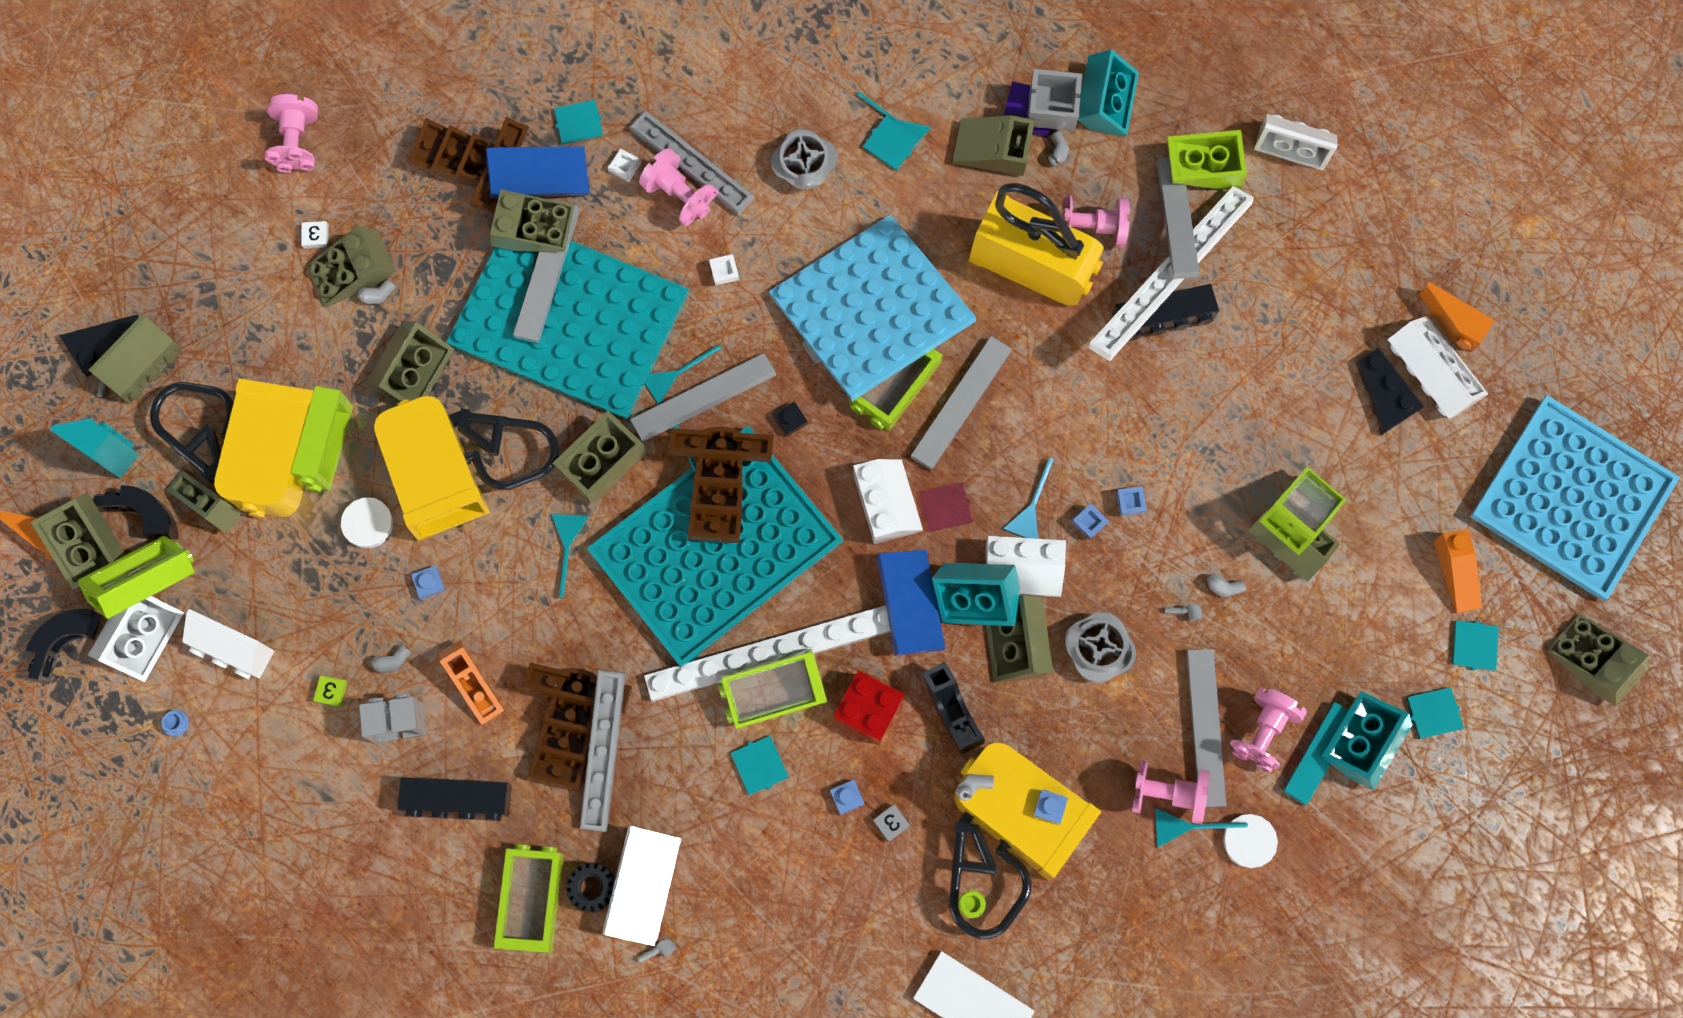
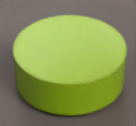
(971, 904)

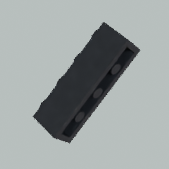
(1179, 311)
(454, 797)

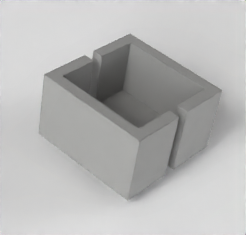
(1054, 99)
(384, 720)

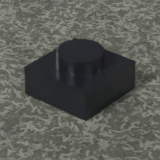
(790, 419)

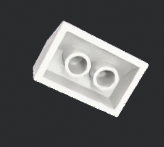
(1296, 142)
(886, 499)
(1037, 562)
(136, 637)
(225, 645)

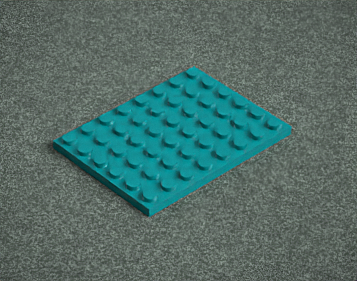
(598, 333)
(703, 589)

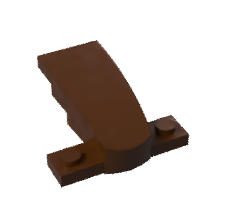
(462, 156)
(718, 477)
(567, 724)

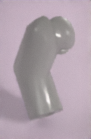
(1061, 149)
(376, 295)
(1223, 588)
(390, 663)
(972, 783)

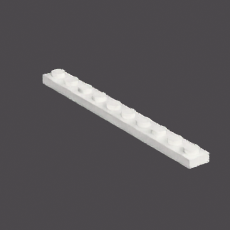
(1161, 282)
(818, 638)

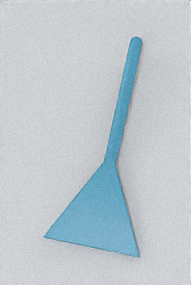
(1026, 523)

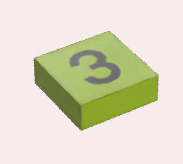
(330, 691)

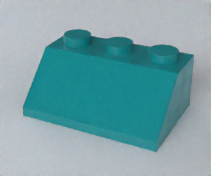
(1107, 93)
(99, 443)
(977, 593)
(1367, 739)

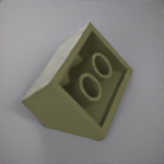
(136, 359)
(409, 363)
(600, 457)
(78, 538)
(1302, 565)
(1021, 649)

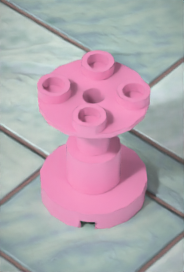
(293, 117)
(667, 177)
(1104, 221)
(1276, 712)
(1183, 793)

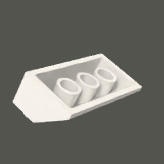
(1437, 367)

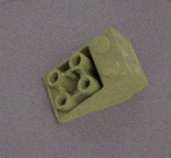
(994, 143)
(530, 223)
(349, 265)
(1599, 659)

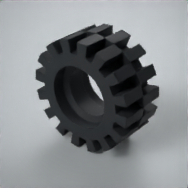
(574, 887)

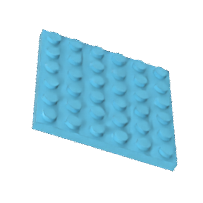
(872, 307)
(1575, 498)

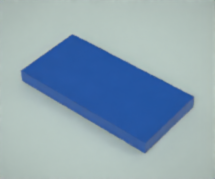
(538, 171)
(910, 602)

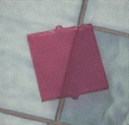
(946, 507)

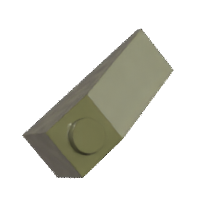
(204, 501)

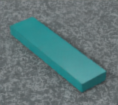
(1311, 765)

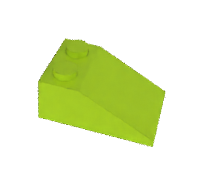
(1208, 159)

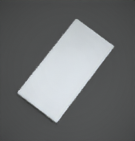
(641, 886)
(960, 993)

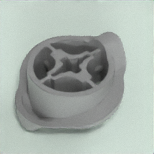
(802, 138)
(1093, 671)

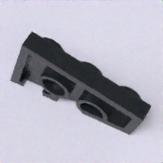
(92, 342)
(1388, 392)

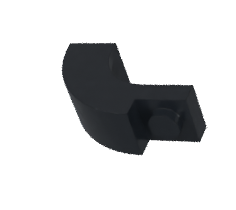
(155, 515)
(55, 635)
(952, 708)

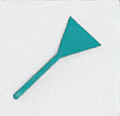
(917, 129)
(661, 382)
(568, 528)
(1171, 827)

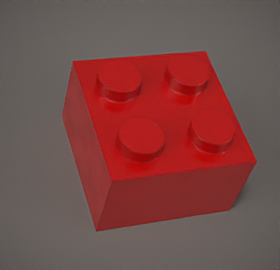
(868, 707)

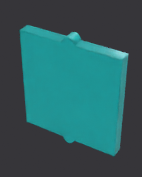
(578, 122)
(891, 143)
(1475, 645)
(1435, 713)
(759, 765)

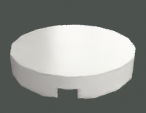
(367, 522)
(1250, 845)

